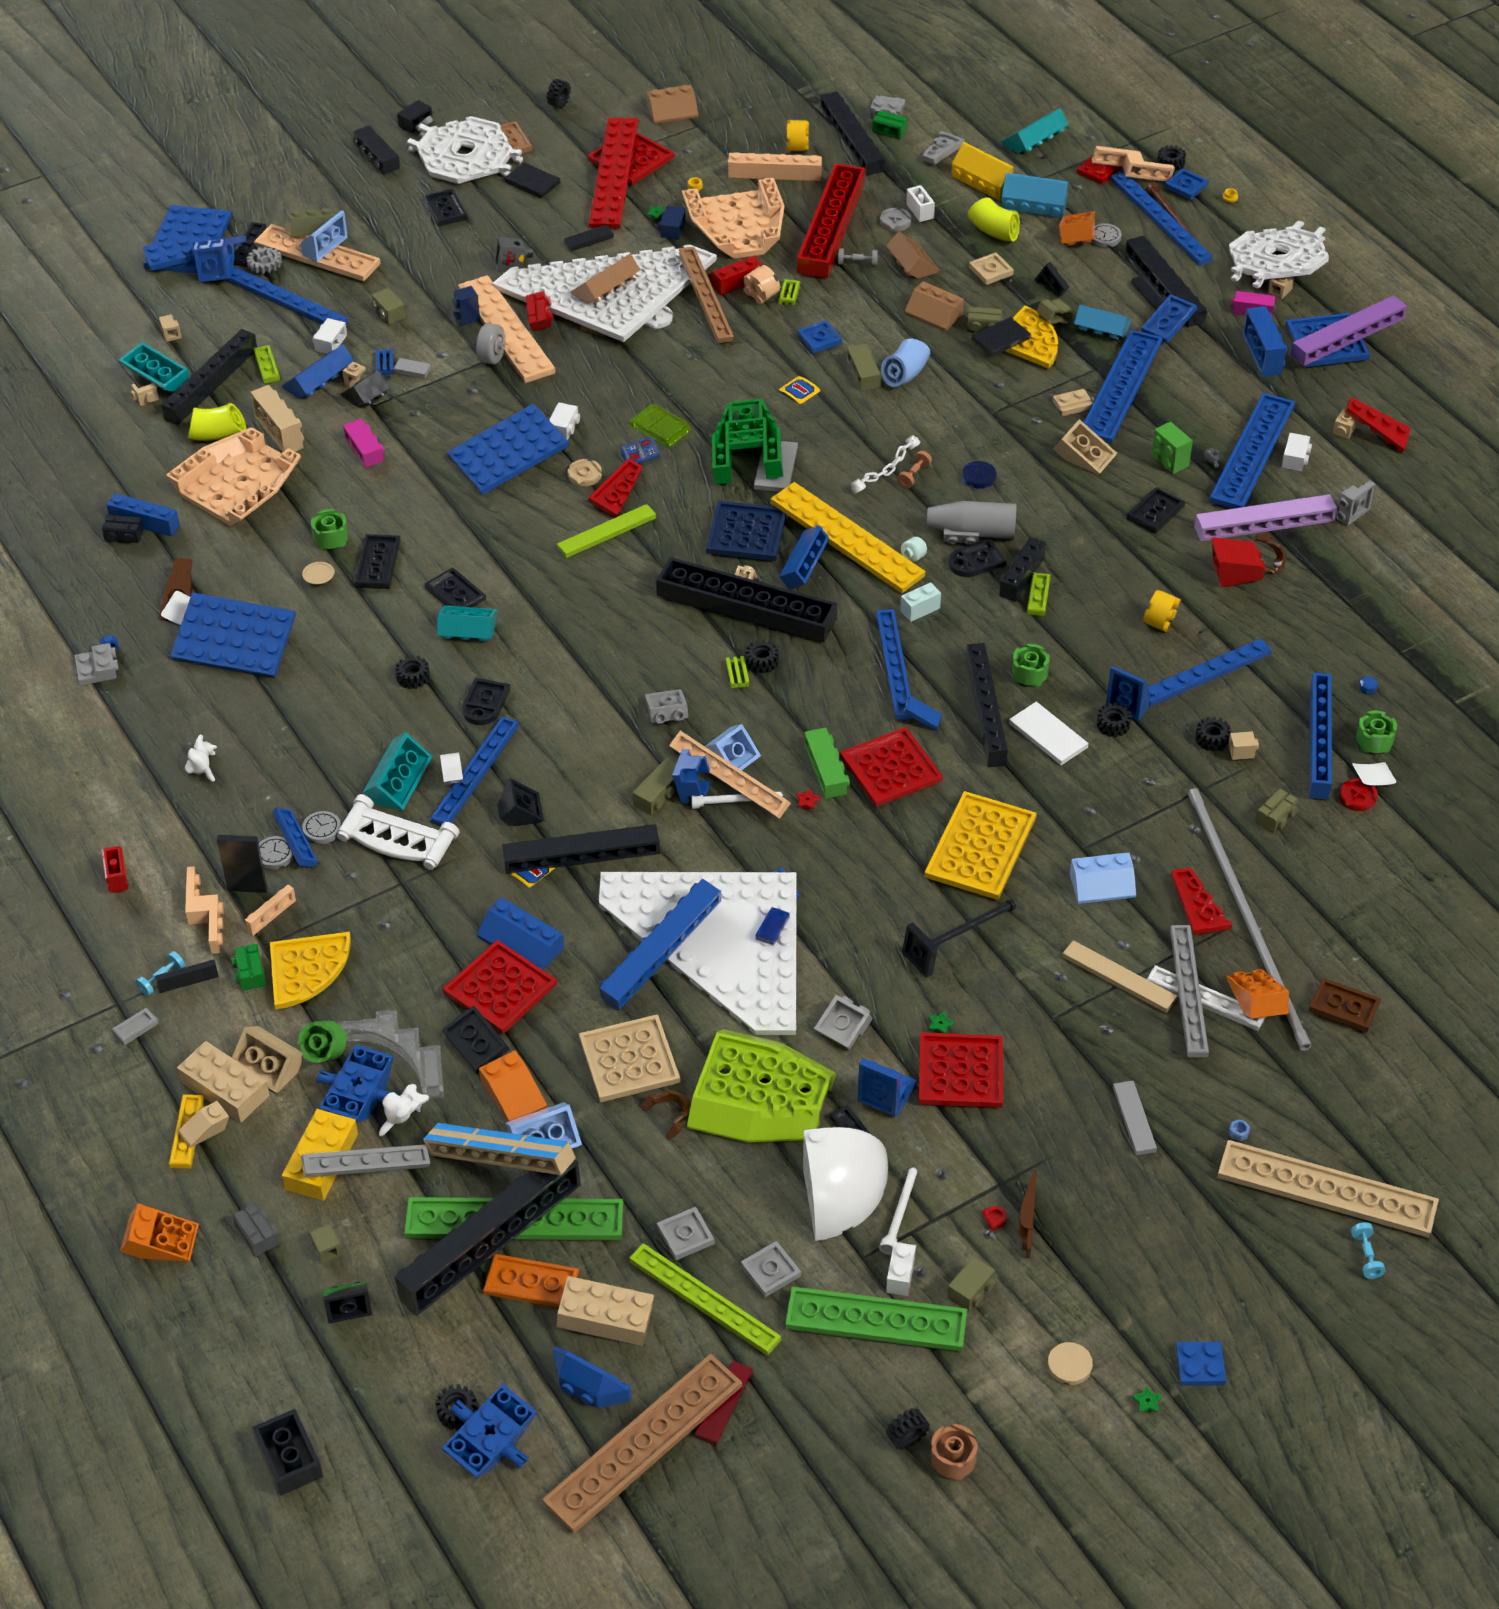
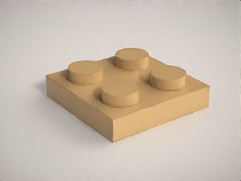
(991, 268)

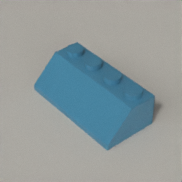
(1034, 195)

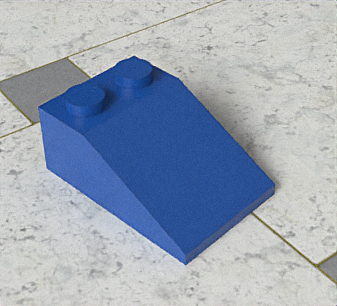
(1129, 691)

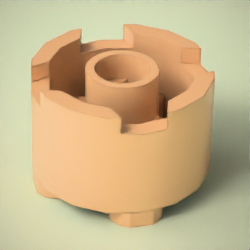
(761, 284)

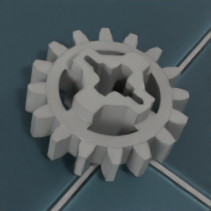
(264, 259)

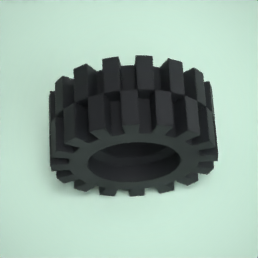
(558, 93)
(1172, 156)
(762, 664)
(415, 679)
(1111, 727)
(1210, 741)
(451, 1396)
(907, 1428)

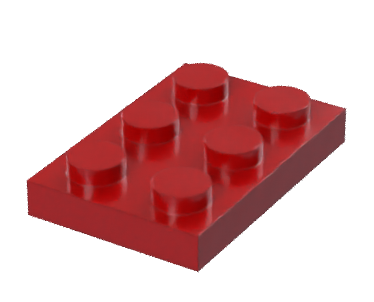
(1097, 172)

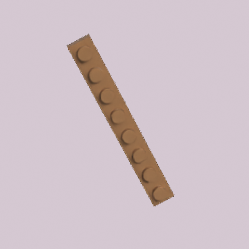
(706, 294)

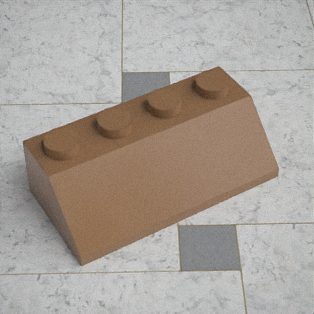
(607, 279)

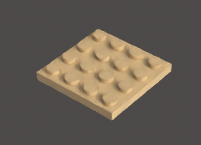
(629, 1058)

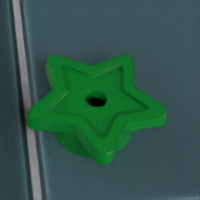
(655, 212)
(940, 1028)
(1145, 1406)

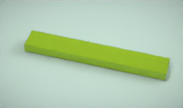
(606, 531)

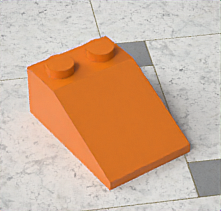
(1077, 228)
(511, 1086)

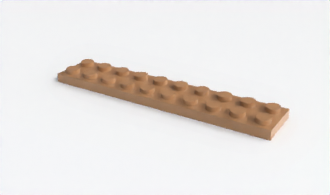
(641, 1443)

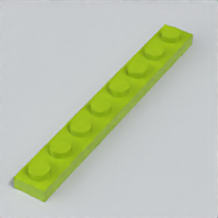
(705, 1299)

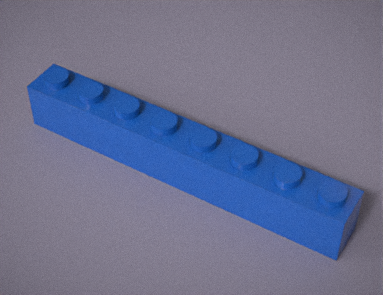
(1320, 736)
(660, 944)

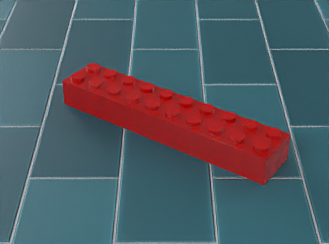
(831, 220)

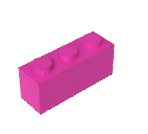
(363, 442)

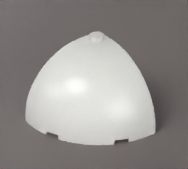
(842, 1177)

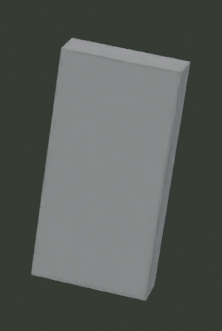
(412, 368)
(135, 1026)

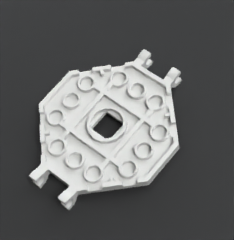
(440, 147)
(1254, 254)

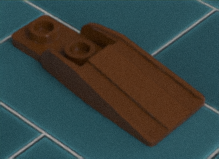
(179, 580)
(1027, 1215)

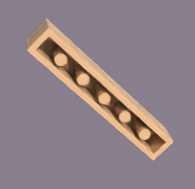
(775, 166)

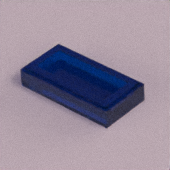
(772, 926)

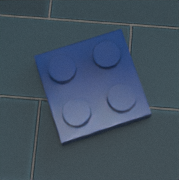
(1186, 184)
(819, 336)
(1200, 1364)

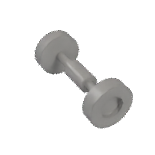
(859, 257)

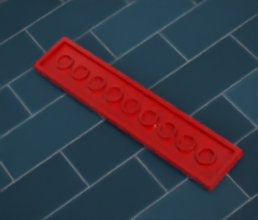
(614, 172)

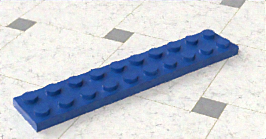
(1122, 384)
(1252, 451)

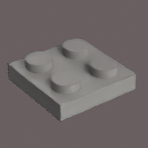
(685, 1233)
(770, 1269)

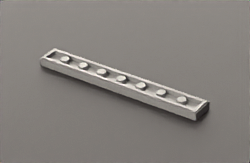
(1189, 991)

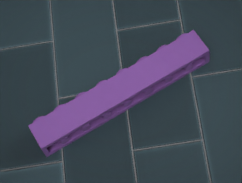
(1348, 330)

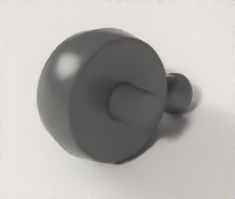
(1212, 457)

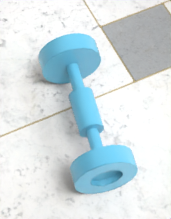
(175, 961)
(1374, 1268)

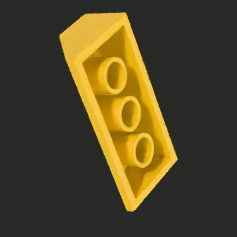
(980, 170)

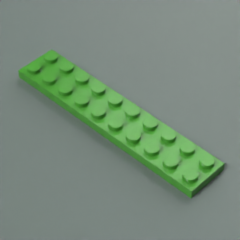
(566, 1221)

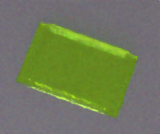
(660, 424)

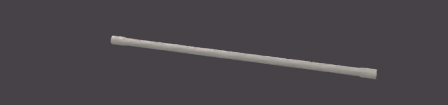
(1198, 803)

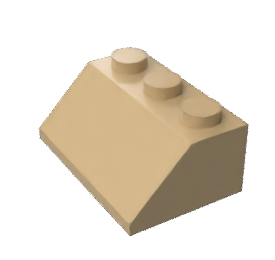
(268, 1057)

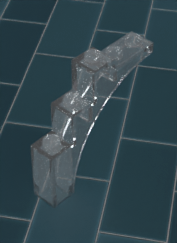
(405, 1043)

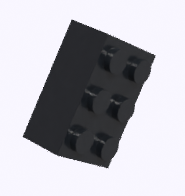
(287, 1452)

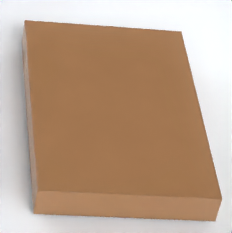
(516, 137)

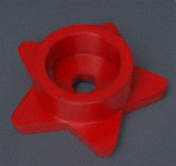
(807, 804)

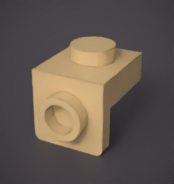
(352, 374)
(144, 394)

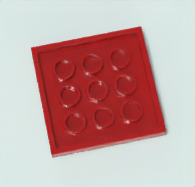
(646, 158)
(891, 766)
(500, 986)
(961, 1070)

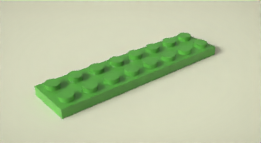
(876, 1318)

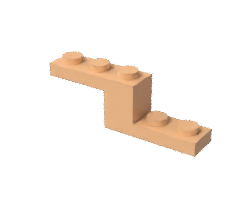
(1132, 163)
(204, 909)

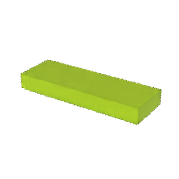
(266, 364)
(1038, 594)

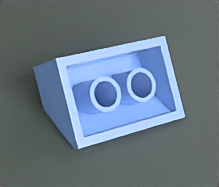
(325, 238)
(1103, 878)
(549, 1123)

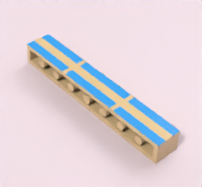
(499, 1148)

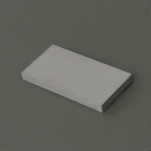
(789, 453)

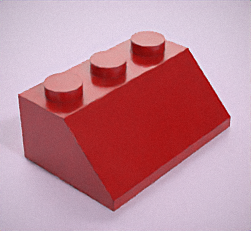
(732, 276)

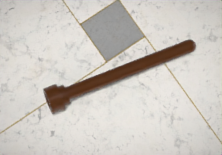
(1153, 190)

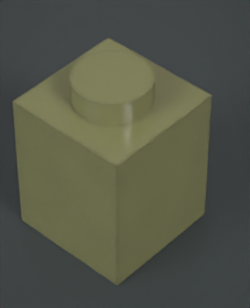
(325, 1243)

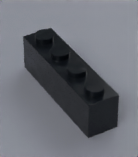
(376, 149)
(1022, 569)

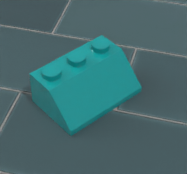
(466, 622)

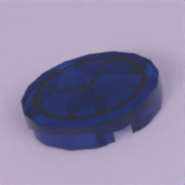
(979, 474)

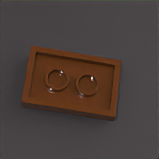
(1345, 1005)

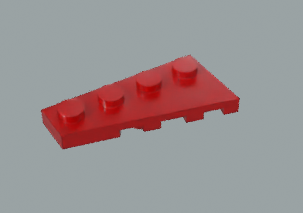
(1389, 428)
(616, 489)
(1198, 904)

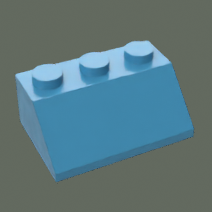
(1102, 322)

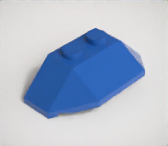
(588, 1381)

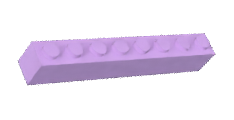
(1265, 517)

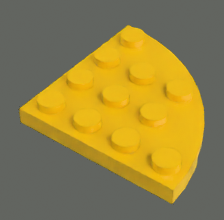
(1043, 343)
(306, 966)

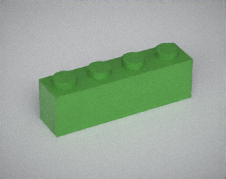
(826, 762)

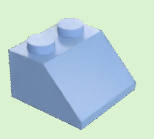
(735, 747)

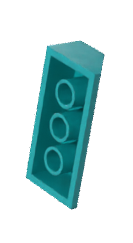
(1036, 132)
(155, 367)
(398, 773)

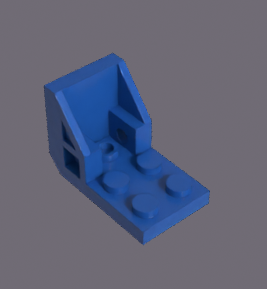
(216, 257)
(883, 1087)

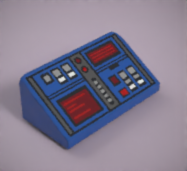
(640, 450)

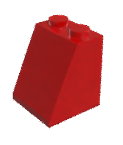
(1236, 561)

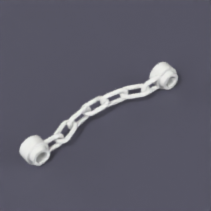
(859, 485)

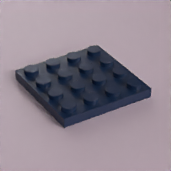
(746, 531)

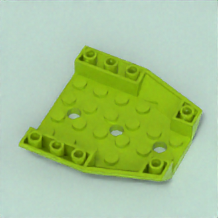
(753, 1111)

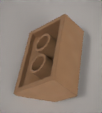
(672, 104)
(911, 256)
(935, 306)

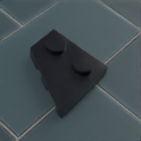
(1052, 280)

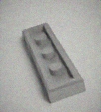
(1134, 1118)

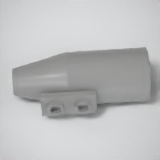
(972, 519)

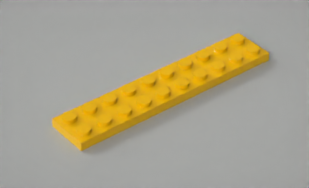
(849, 537)

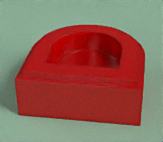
(994, 1217)

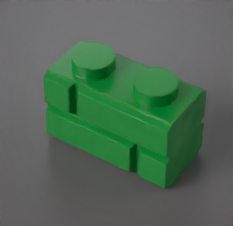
(890, 124)
(249, 967)

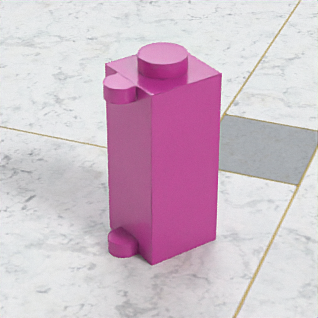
(1246, 300)

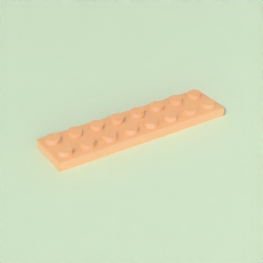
(339, 260)

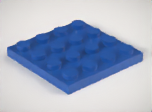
(1304, 326)

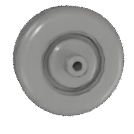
(490, 343)

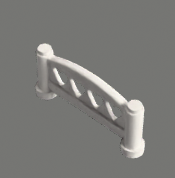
(362, 815)

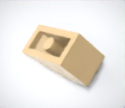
(204, 1124)

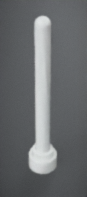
(697, 801)
(887, 1242)

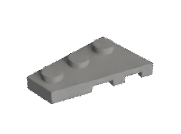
(942, 147)

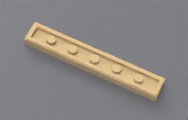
(1119, 976)

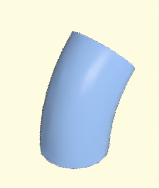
(905, 362)

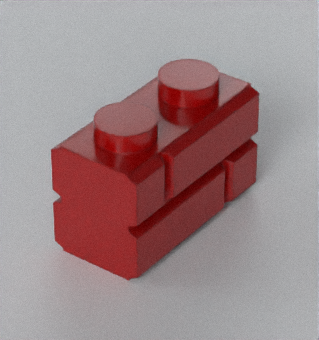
(538, 311)
(115, 869)

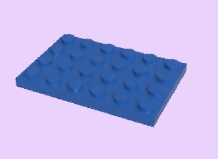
(195, 222)
(508, 449)
(233, 635)

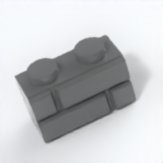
(255, 1229)

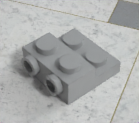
(888, 105)
(1355, 502)
(97, 665)
(666, 706)
(843, 1021)

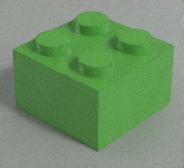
(1171, 447)

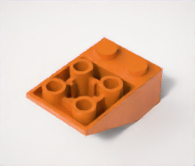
(1259, 994)
(158, 1235)

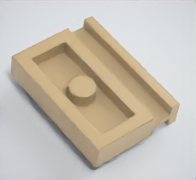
(1073, 402)

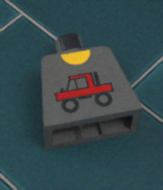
(511, 253)

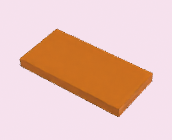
(527, 1280)

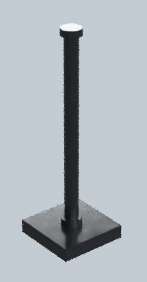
(923, 951)

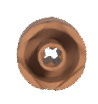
(953, 1451)

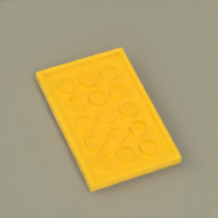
(980, 845)

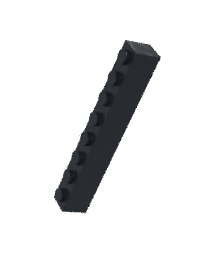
(852, 133)
(1163, 276)
(209, 377)
(986, 705)
(581, 848)

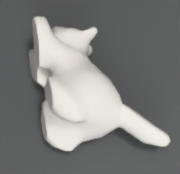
(198, 758)
(400, 1107)

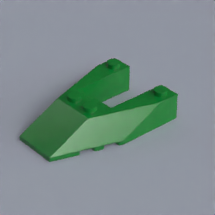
(746, 426)

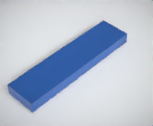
(295, 837)

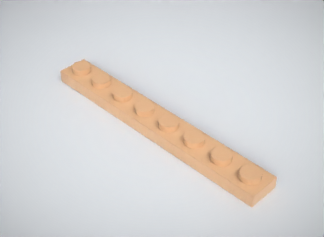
(733, 776)

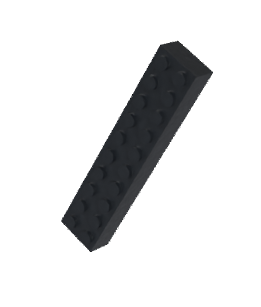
(747, 599)
(482, 1236)

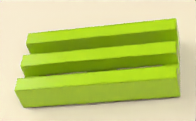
(787, 300)
(735, 662)

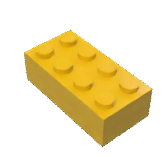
(323, 1134)

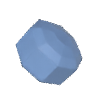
(1239, 1130)

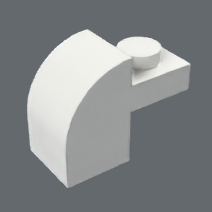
(451, 768)

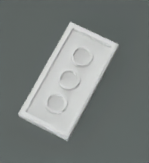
(1048, 733)

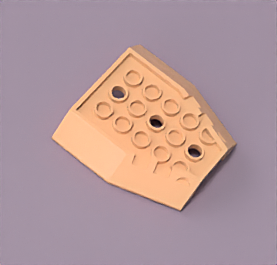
(756, 213)
(219, 471)

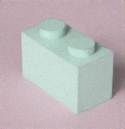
(920, 602)

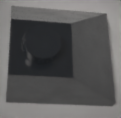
(519, 805)

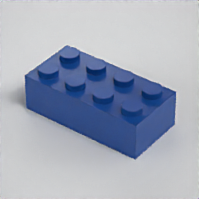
(1264, 341)

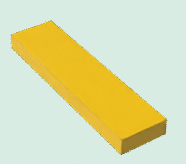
(181, 1153)

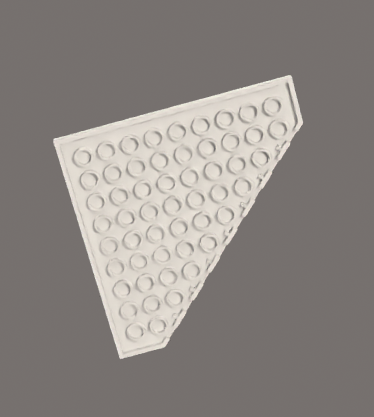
(621, 311)
(721, 954)

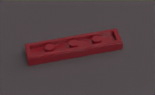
(715, 1424)

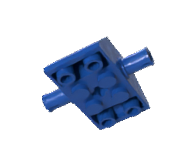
(358, 1084)
(503, 1419)

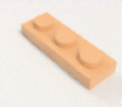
(270, 910)

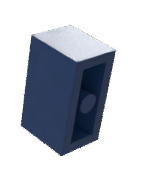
(672, 222)
(466, 306)

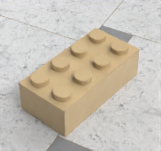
(277, 419)
(223, 1080)
(605, 1310)

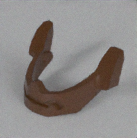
(1281, 556)
(679, 1098)

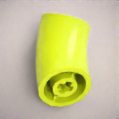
(995, 220)
(216, 423)

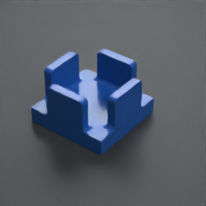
(686, 775)

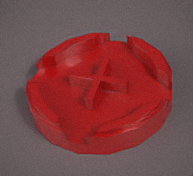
(1357, 795)

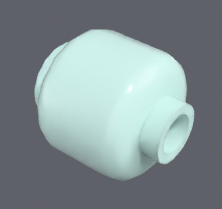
(914, 549)

